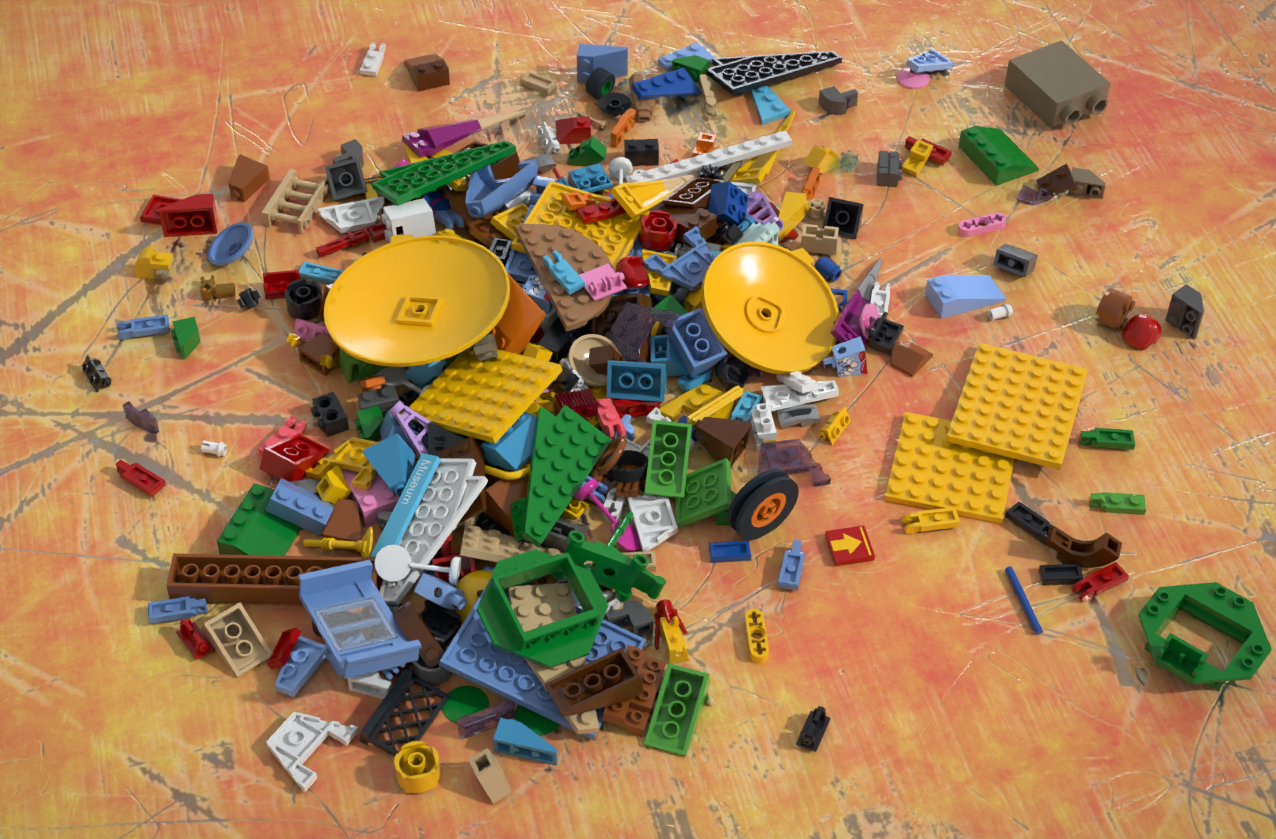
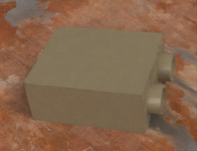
(1057, 85)

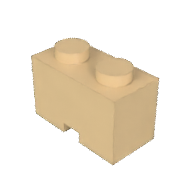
(819, 239)

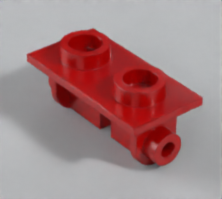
(194, 639)

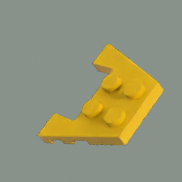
(694, 400)
(351, 458)

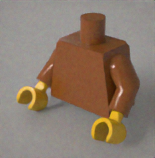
(318, 352)

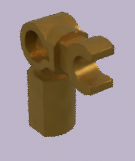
(209, 291)

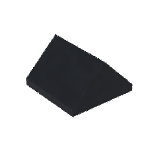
(844, 215)

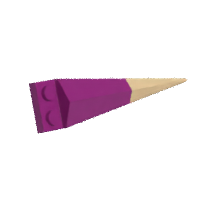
(436, 138)

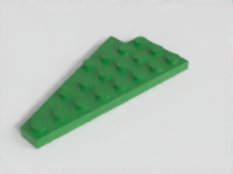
(418, 178)
(560, 462)

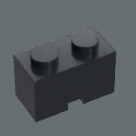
(642, 151)

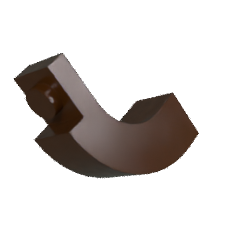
(1086, 553)
(414, 628)

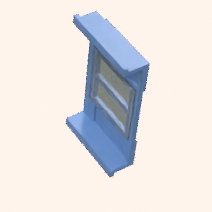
(355, 620)

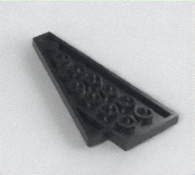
(755, 71)

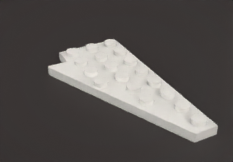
(437, 515)

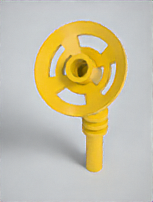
(363, 546)

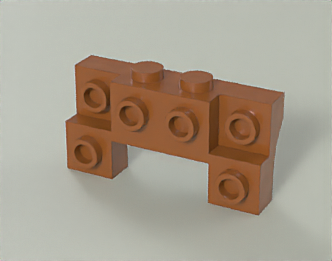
(636, 711)

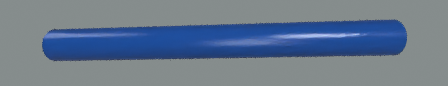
(1023, 600)

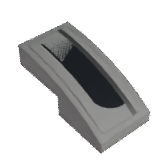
(798, 414)

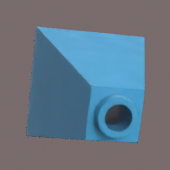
(392, 461)

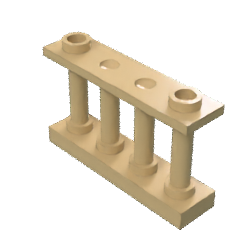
(286, 191)

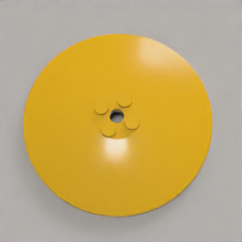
(785, 286)

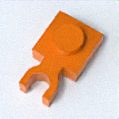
(576, 200)

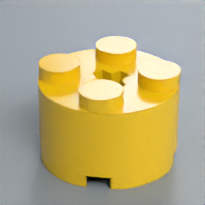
(417, 767)

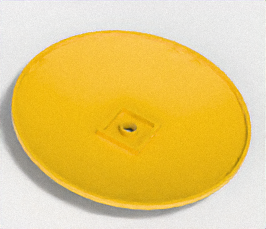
(379, 300)

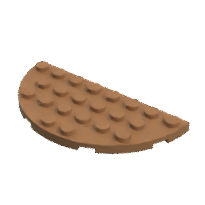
(580, 254)

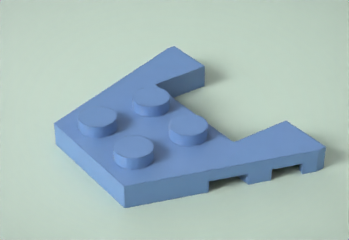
(688, 268)

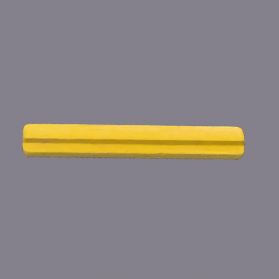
(715, 405)

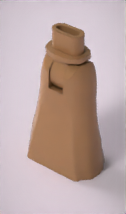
(645, 107)

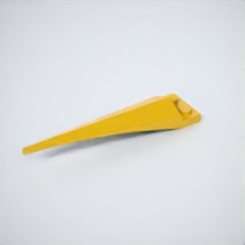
(759, 166)

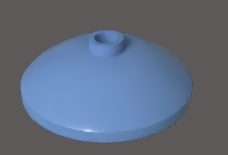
(230, 244)

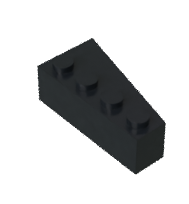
(559, 340)

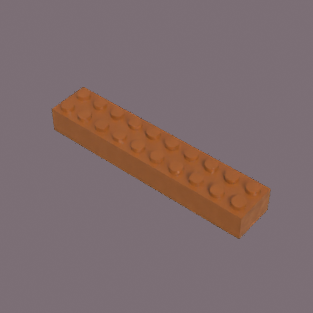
(247, 576)

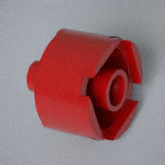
(657, 231)

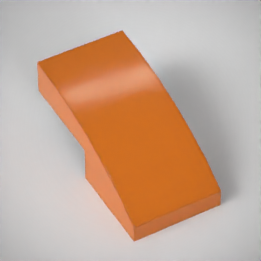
(704, 144)

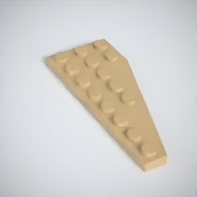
(495, 546)

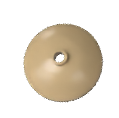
(579, 358)

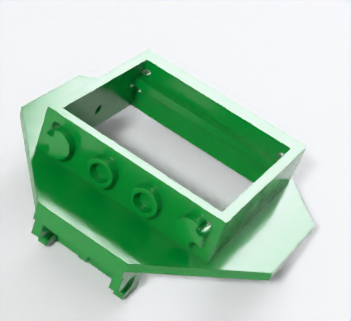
(1217, 608)
(554, 642)

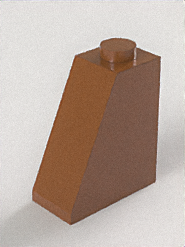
(247, 178)
(344, 523)

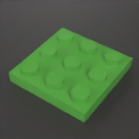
(705, 493)

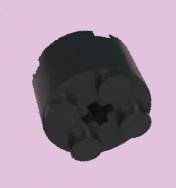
(303, 299)

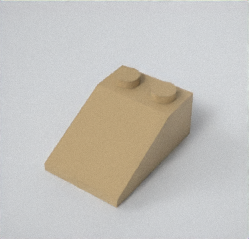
(236, 640)

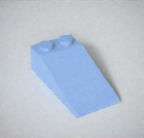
(962, 293)

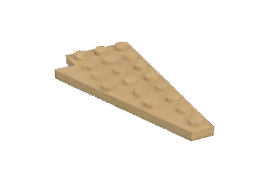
(541, 606)

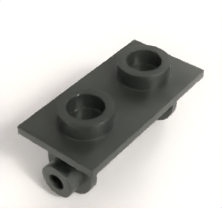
(96, 373)

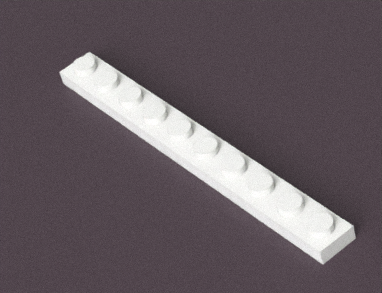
(716, 158)

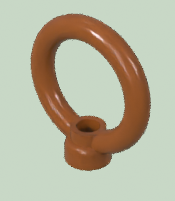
(601, 467)

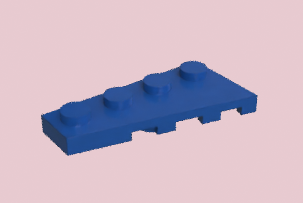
(667, 85)

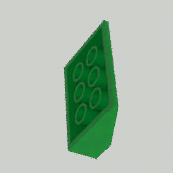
(995, 154)
(256, 530)

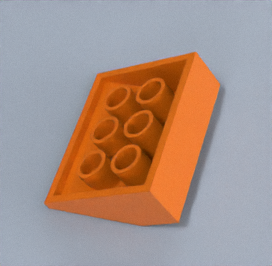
(518, 321)

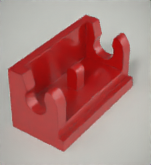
(276, 283)

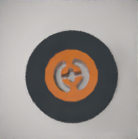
(762, 504)

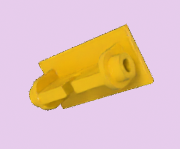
(835, 426)

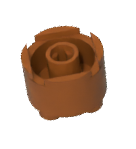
(1114, 309)

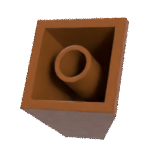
(499, 499)

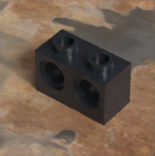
(329, 414)

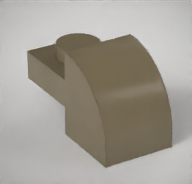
(486, 347)

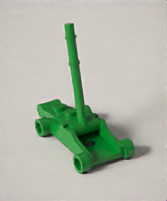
(612, 567)

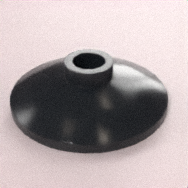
(614, 103)

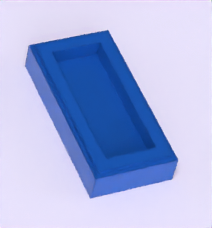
(729, 551)

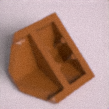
(909, 357)

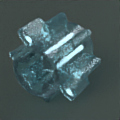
(849, 161)

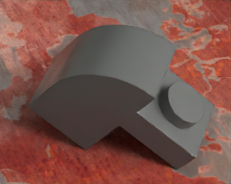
(835, 102)
(349, 151)
(634, 616)

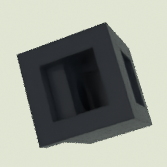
(727, 233)

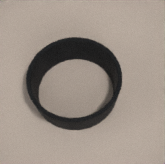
(629, 457)

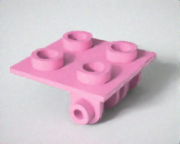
(603, 282)

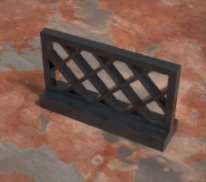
(387, 709)

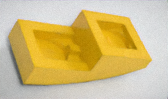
(917, 158)

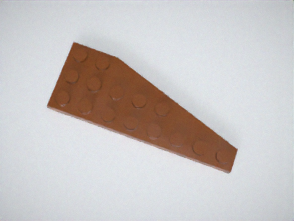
(478, 227)

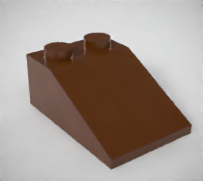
(428, 71)

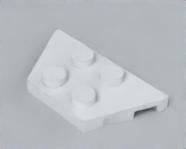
(353, 215)
(652, 519)

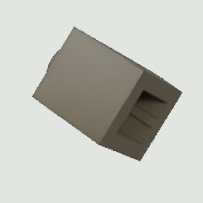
(1087, 183)

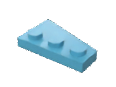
(769, 105)

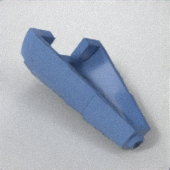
(489, 195)

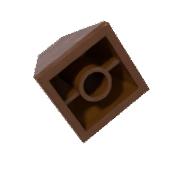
(723, 437)

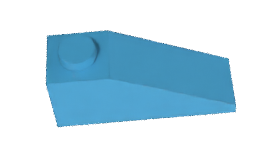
(520, 741)

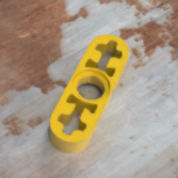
(754, 643)

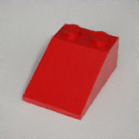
(190, 216)
(292, 457)

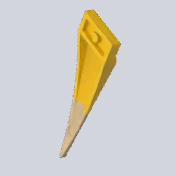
(641, 197)

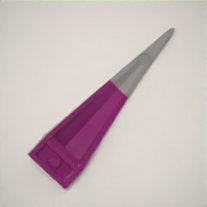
(847, 322)

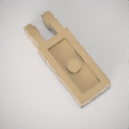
(707, 95)

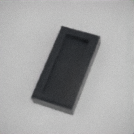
(1060, 574)

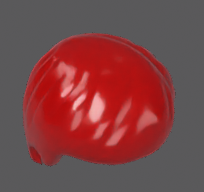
(633, 271)
(1142, 331)

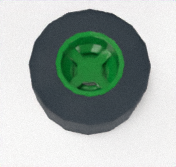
(600, 83)

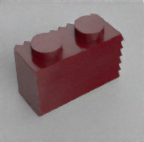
(581, 402)

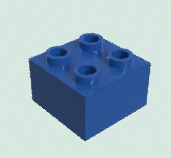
(728, 203)

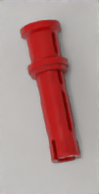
(349, 240)

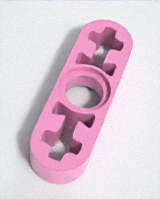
(992, 221)

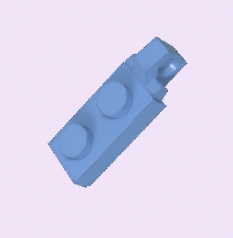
(792, 567)
(175, 609)

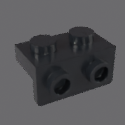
(885, 334)
(441, 621)

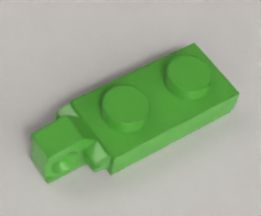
(1119, 503)

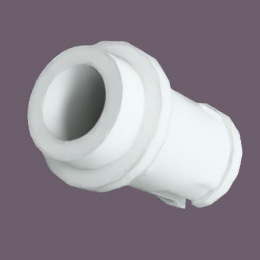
(1000, 312)
(214, 448)

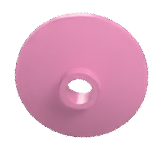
(912, 80)
(868, 319)

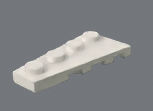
(783, 396)

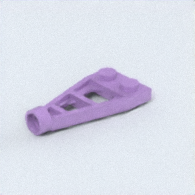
(757, 199)
(404, 419)

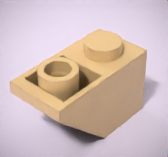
(490, 775)

